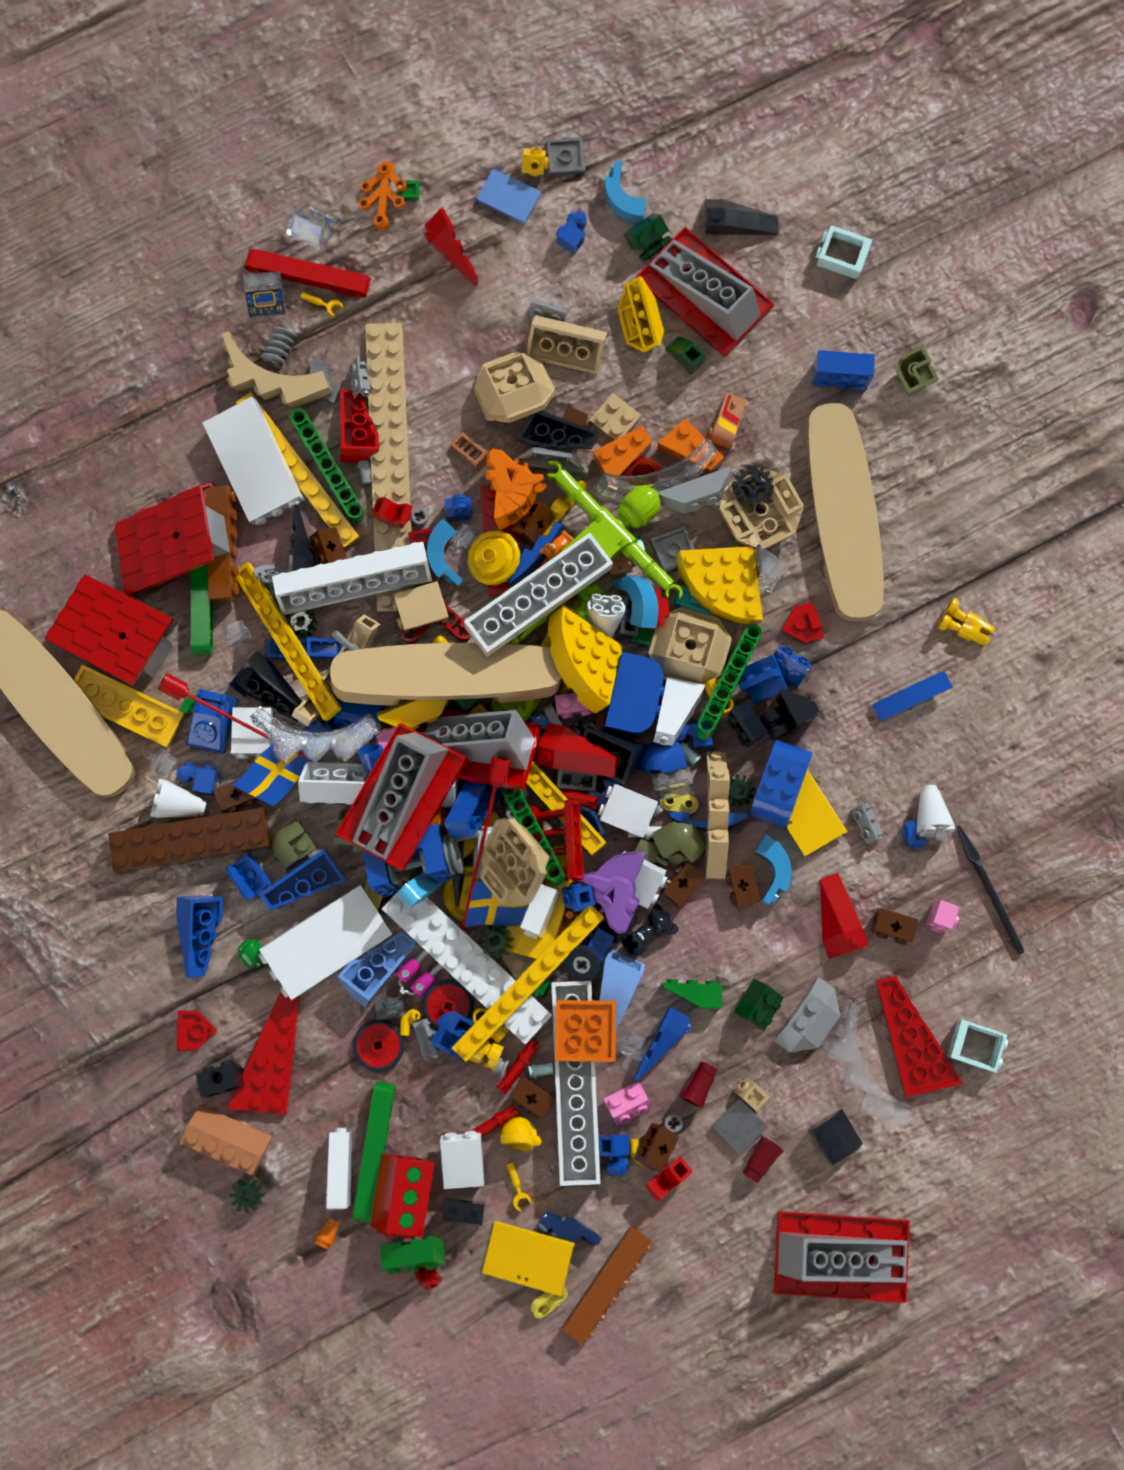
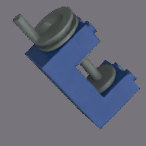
(437, 856)

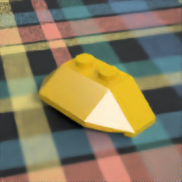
(640, 316)
(412, 712)

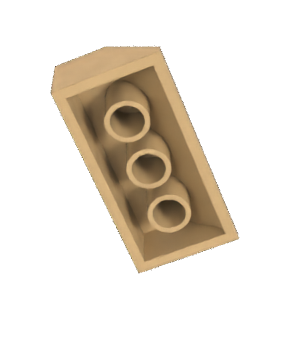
(566, 344)

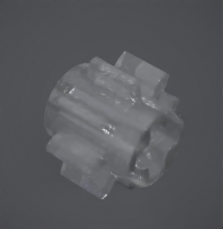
(564, 974)

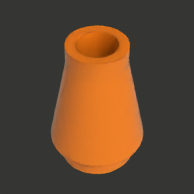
(327, 1233)

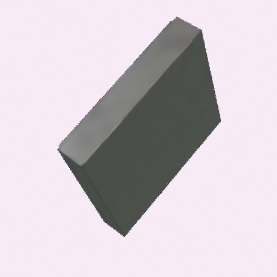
(565, 156)
(668, 545)
(739, 1126)

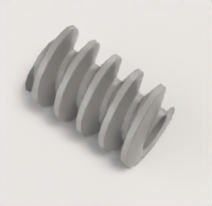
(276, 347)

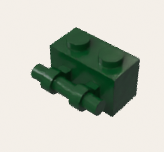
(647, 232)
(759, 1004)

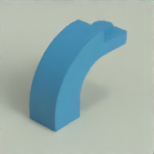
(622, 204)
(435, 552)
(643, 600)
(779, 861)

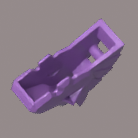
(617, 875)

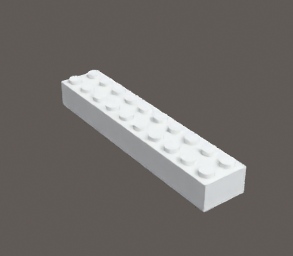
(465, 961)
(576, 1104)

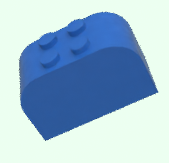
(635, 696)
(780, 784)

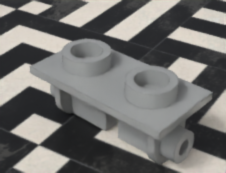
(542, 309)
(358, 373)
(869, 831)
(424, 1034)

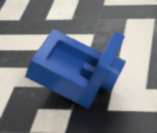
(908, 832)

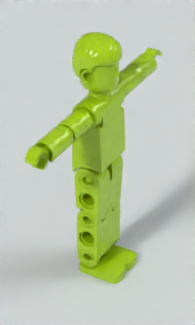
(612, 533)

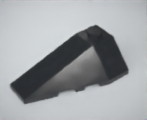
(730, 218)
(552, 431)
(302, 553)
(266, 684)

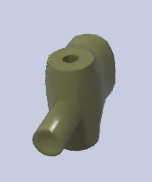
(653, 853)

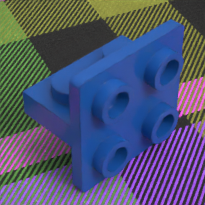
(763, 679)

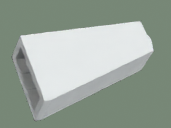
(676, 708)
(339, 1169)

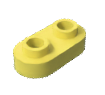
(679, 804)
(547, 1303)

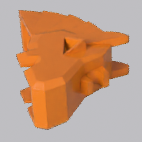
(514, 487)

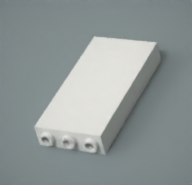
(253, 461)
(324, 942)

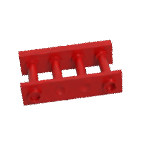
(571, 830)

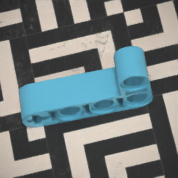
(418, 889)

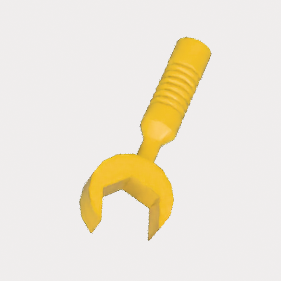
(315, 300)
(516, 1183)

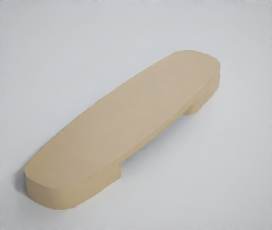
(845, 512)
(443, 673)
(61, 712)

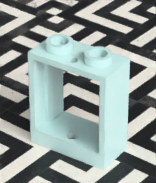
(837, 265)
(958, 1040)

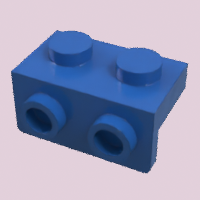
(792, 666)
(248, 877)
(599, 941)

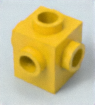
(534, 161)

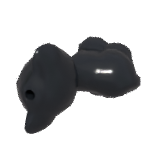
(659, 923)

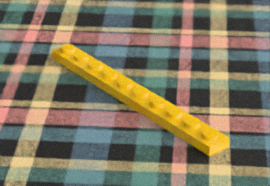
(310, 486)
(288, 643)
(554, 800)
(527, 983)

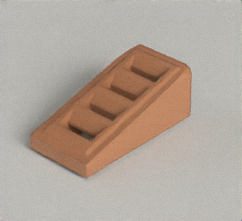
(479, 460)

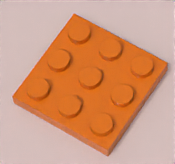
(585, 1030)

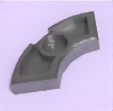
(317, 366)

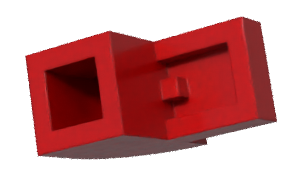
(391, 512)
(672, 1175)

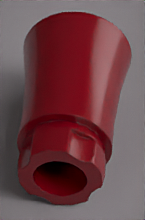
(699, 1085)
(762, 1159)

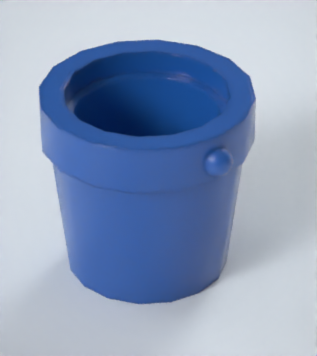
(369, 756)

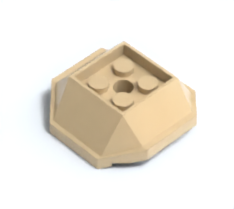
(513, 388)
(766, 529)
(694, 665)
(512, 863)

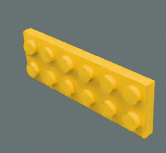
(130, 707)

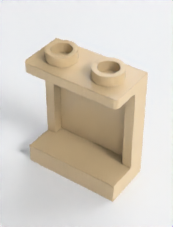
(420, 607)

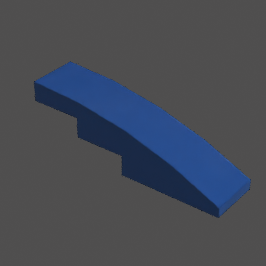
(533, 559)
(315, 647)
(912, 695)

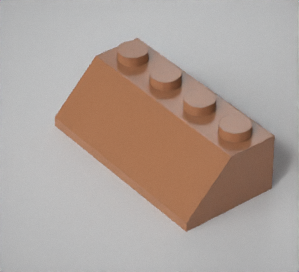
(226, 1140)

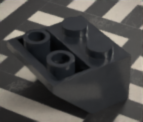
(746, 724)

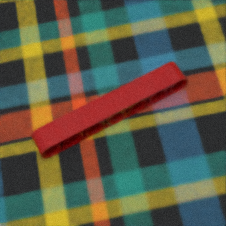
(308, 273)

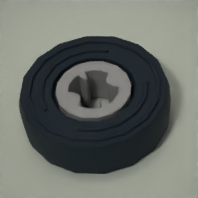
(591, 967)

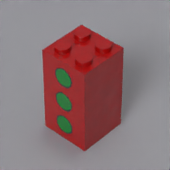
(402, 1196)

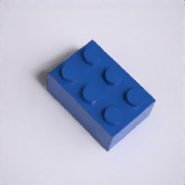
(843, 370)

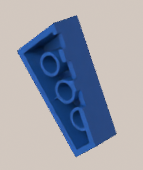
(470, 809)
(310, 877)

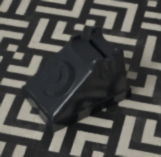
(624, 748)

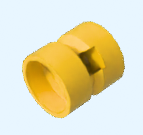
(488, 1054)

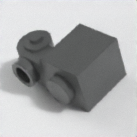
(389, 1008)

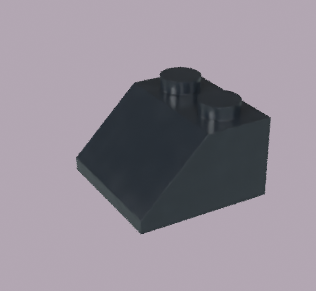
(798, 708)
(835, 1137)

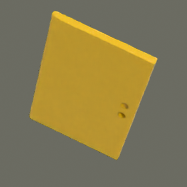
(813, 819)
(535, 947)
(534, 1257)

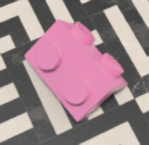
(628, 1103)

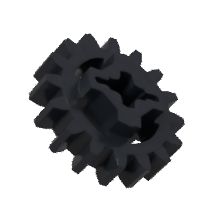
(761, 486)

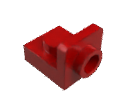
(428, 1278)

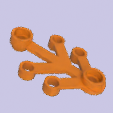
(382, 193)

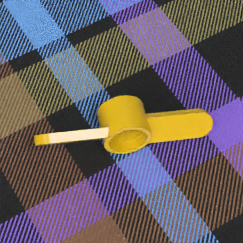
(560, 509)

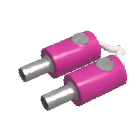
(410, 968)

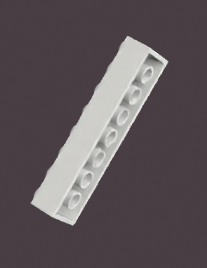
(351, 578)
(538, 594)
(342, 783)

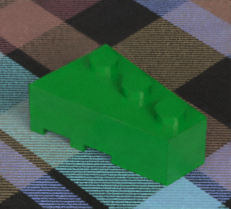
(412, 1255)

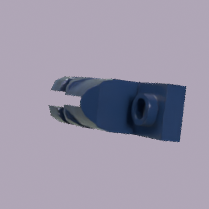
(567, 1230)

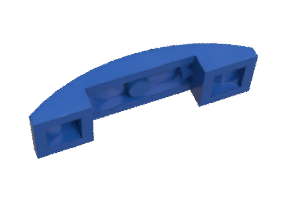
(683, 817)

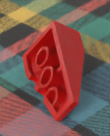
(442, 237)
(357, 432)
(568, 751)
(840, 923)

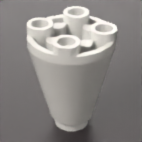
(605, 613)
(175, 802)
(933, 815)

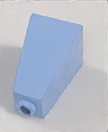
(620, 980)

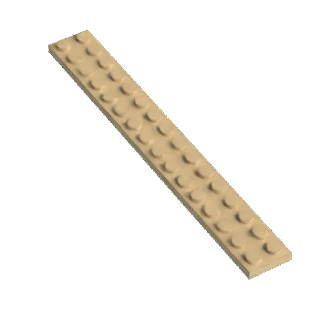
(389, 418)

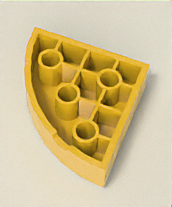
(723, 582)
(584, 658)

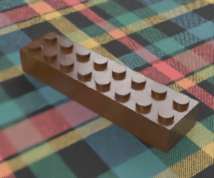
(189, 840)

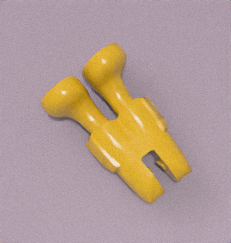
(970, 627)

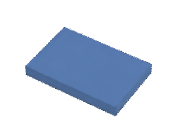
(508, 196)

